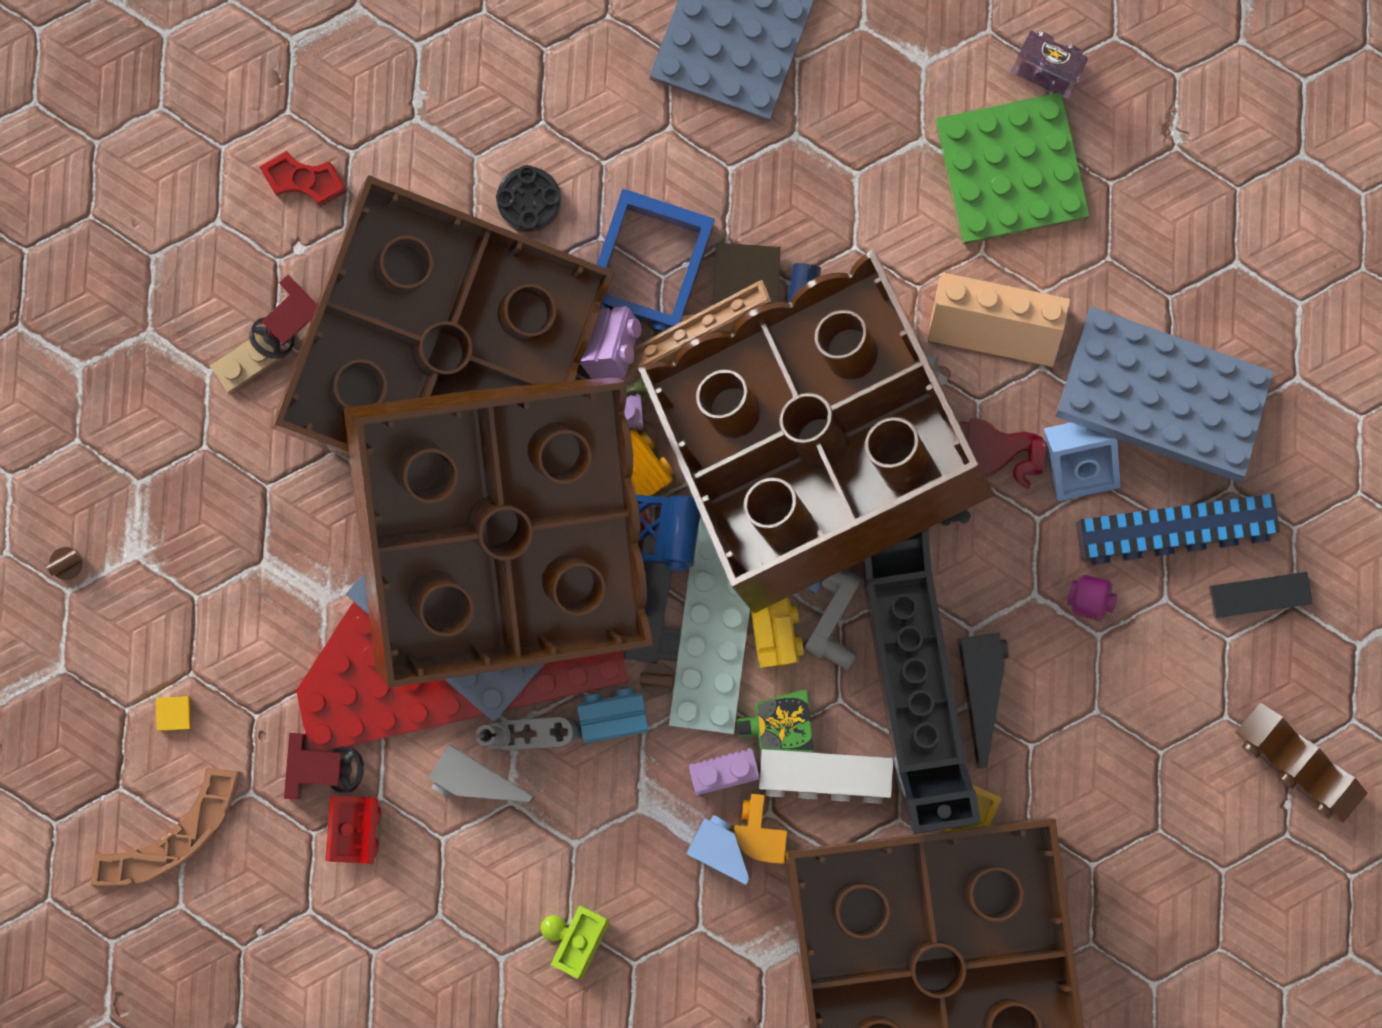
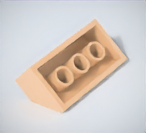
(997, 320)

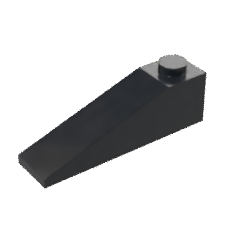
(658, 585)
(982, 671)

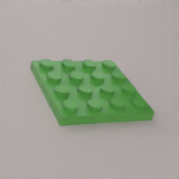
(1012, 168)

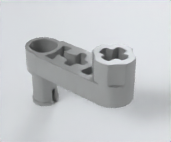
(820, 642)
(546, 729)

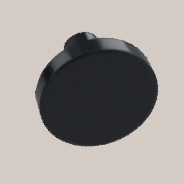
(528, 198)

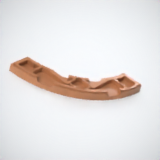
(177, 845)

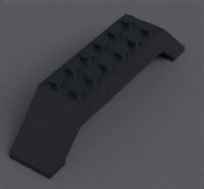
(918, 688)

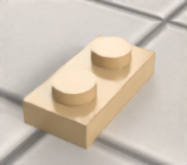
(242, 364)

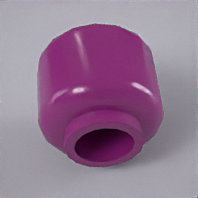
(1091, 597)

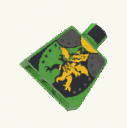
(780, 723)

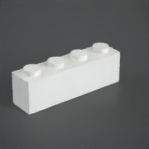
(827, 774)

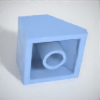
(1081, 461)
(718, 848)

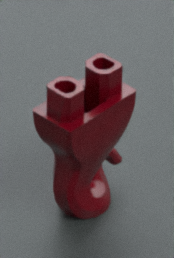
(997, 449)

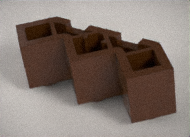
(1300, 763)

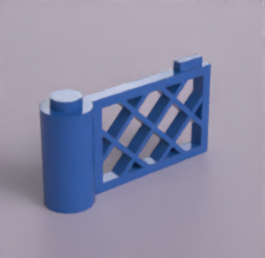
(676, 531)

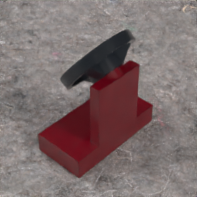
(284, 320)
(319, 768)

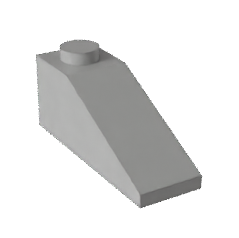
(469, 778)

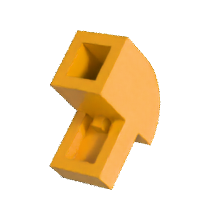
(759, 842)

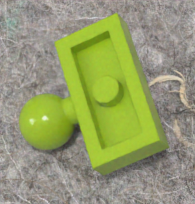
(578, 940)

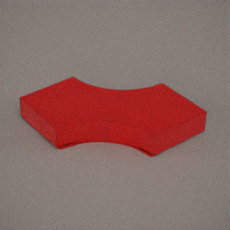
(289, 175)

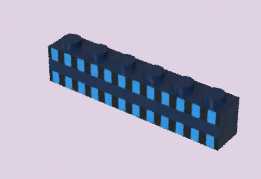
(1178, 527)

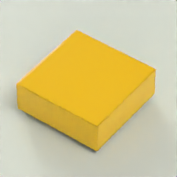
(173, 713)

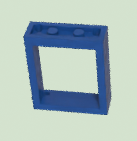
(671, 214)

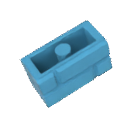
(613, 716)

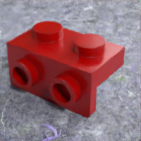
(352, 829)

